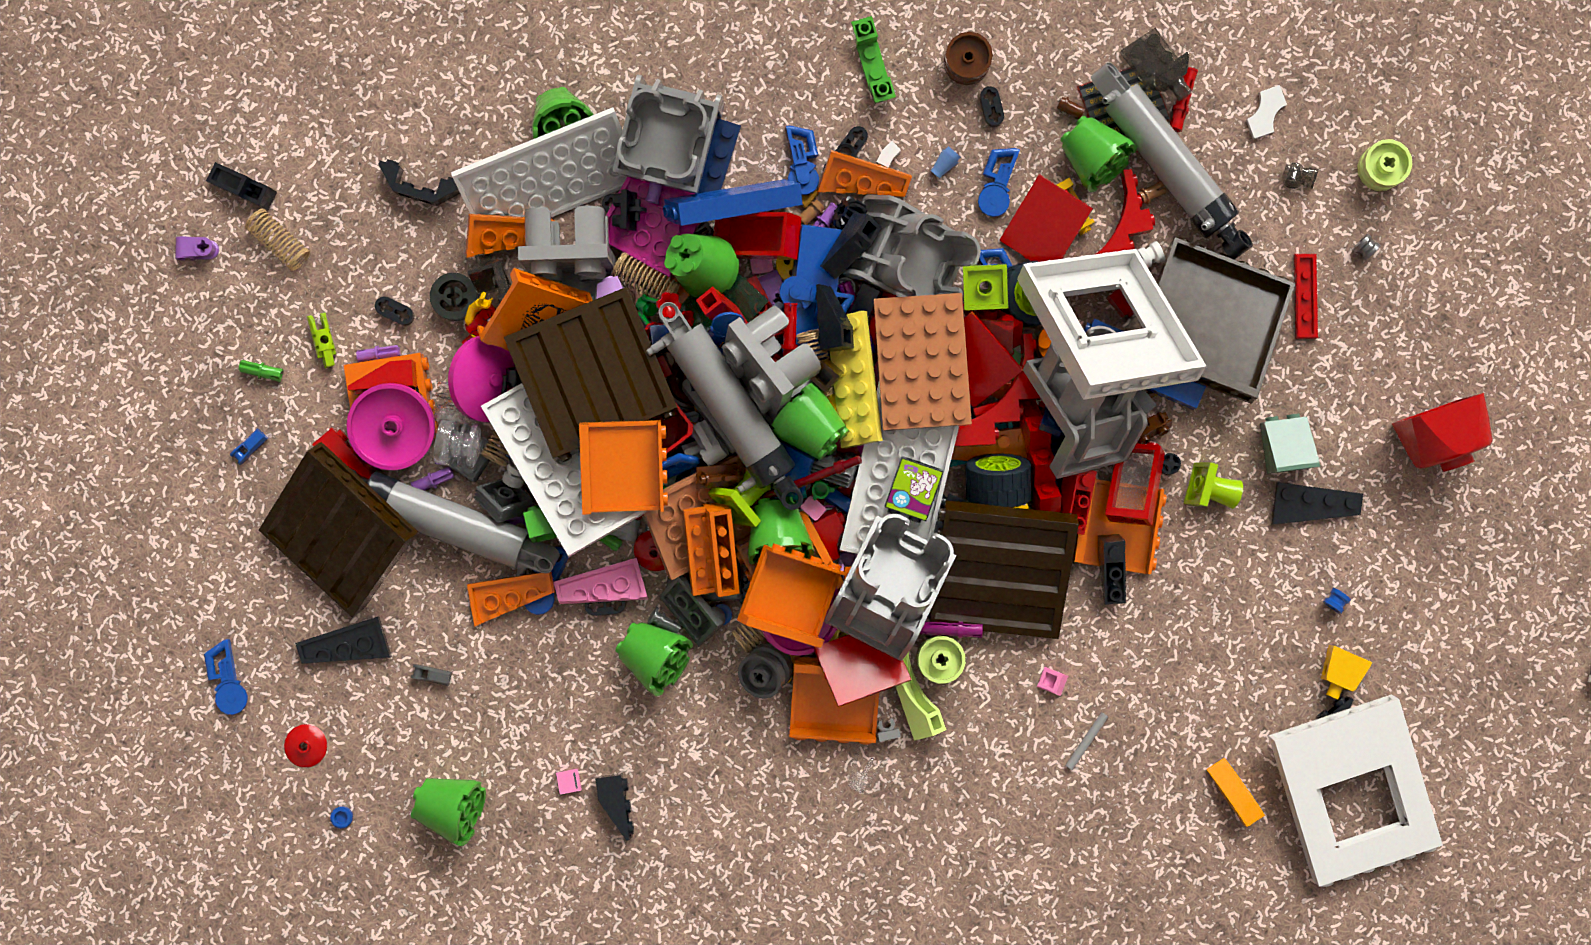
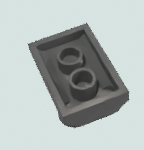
(692, 611)

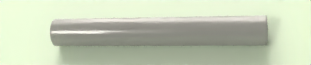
(1086, 741)

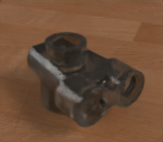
(1297, 174)

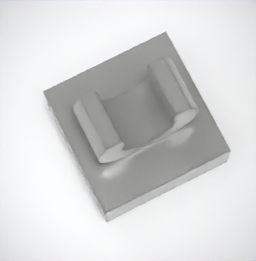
(888, 733)

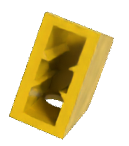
(1343, 671)

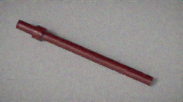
(838, 467)

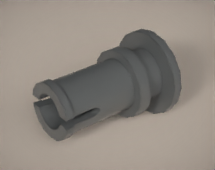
(663, 621)

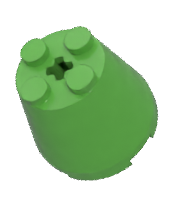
(556, 110)
(1096, 152)
(702, 263)
(810, 423)
(779, 527)
(654, 655)
(449, 807)

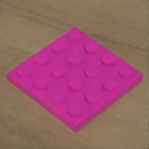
(652, 231)

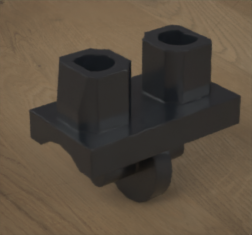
(630, 210)

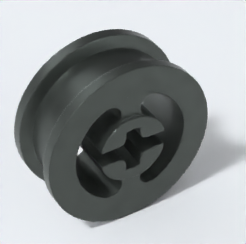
(438, 298)

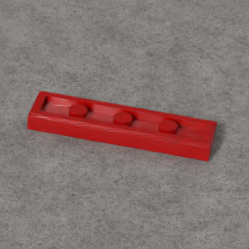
(1305, 296)

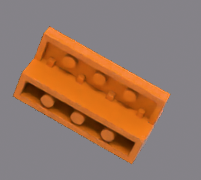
(711, 550)

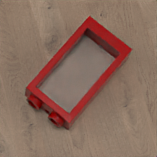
(1136, 486)

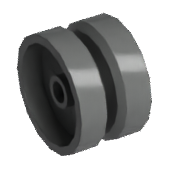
(765, 671)

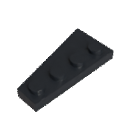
(1309, 503)
(351, 642)

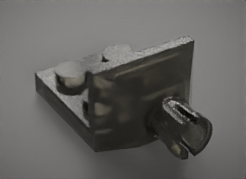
(1157, 64)
(489, 276)

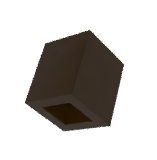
(827, 376)

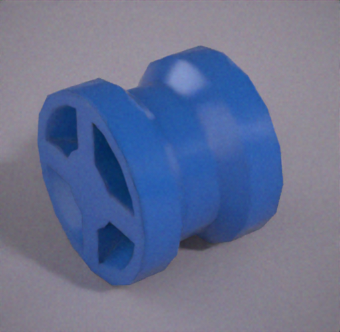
(1337, 600)

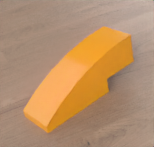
(1235, 792)

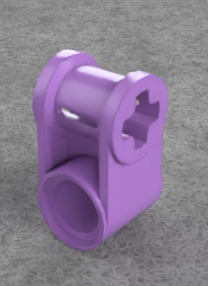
(193, 248)
(771, 284)

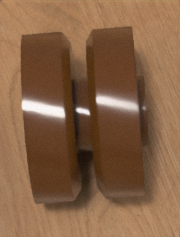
(968, 45)

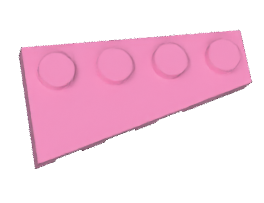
(606, 584)

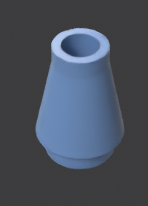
(947, 160)

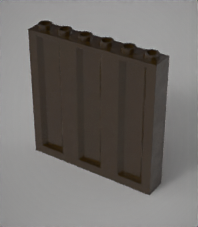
(589, 370)
(337, 529)
(1006, 568)

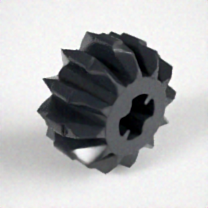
(846, 209)

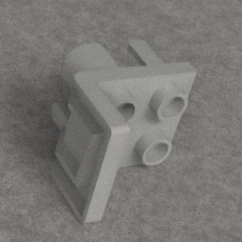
(666, 135)
(912, 251)
(572, 265)
(767, 382)
(1095, 429)
(891, 586)

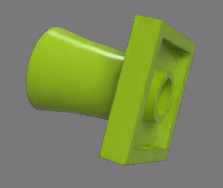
(992, 297)
(1205, 486)
(740, 502)

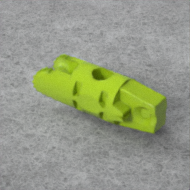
(323, 350)

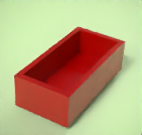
(761, 235)

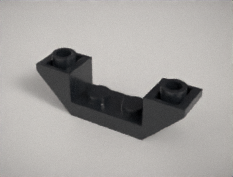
(393, 173)

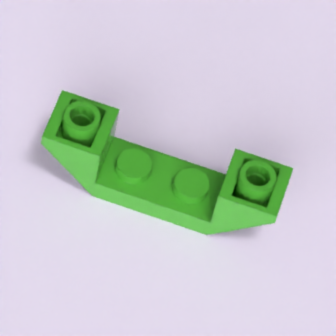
(871, 60)

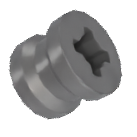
(1366, 247)

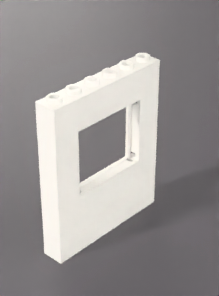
(1115, 361)
(1343, 748)

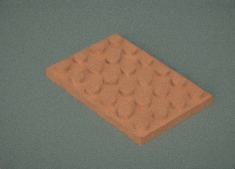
(922, 361)
(668, 526)

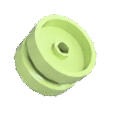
(1396, 161)
(953, 659)

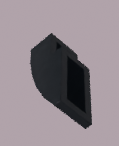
(241, 186)

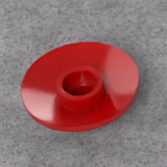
(642, 549)
(315, 742)

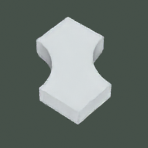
(1262, 121)

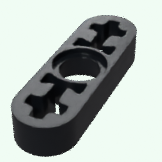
(850, 137)

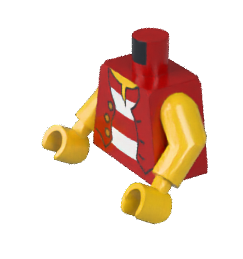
(478, 314)

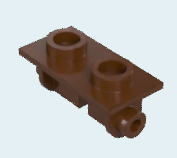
(1158, 426)
(717, 476)

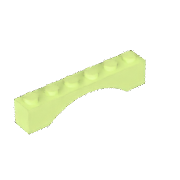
(920, 712)

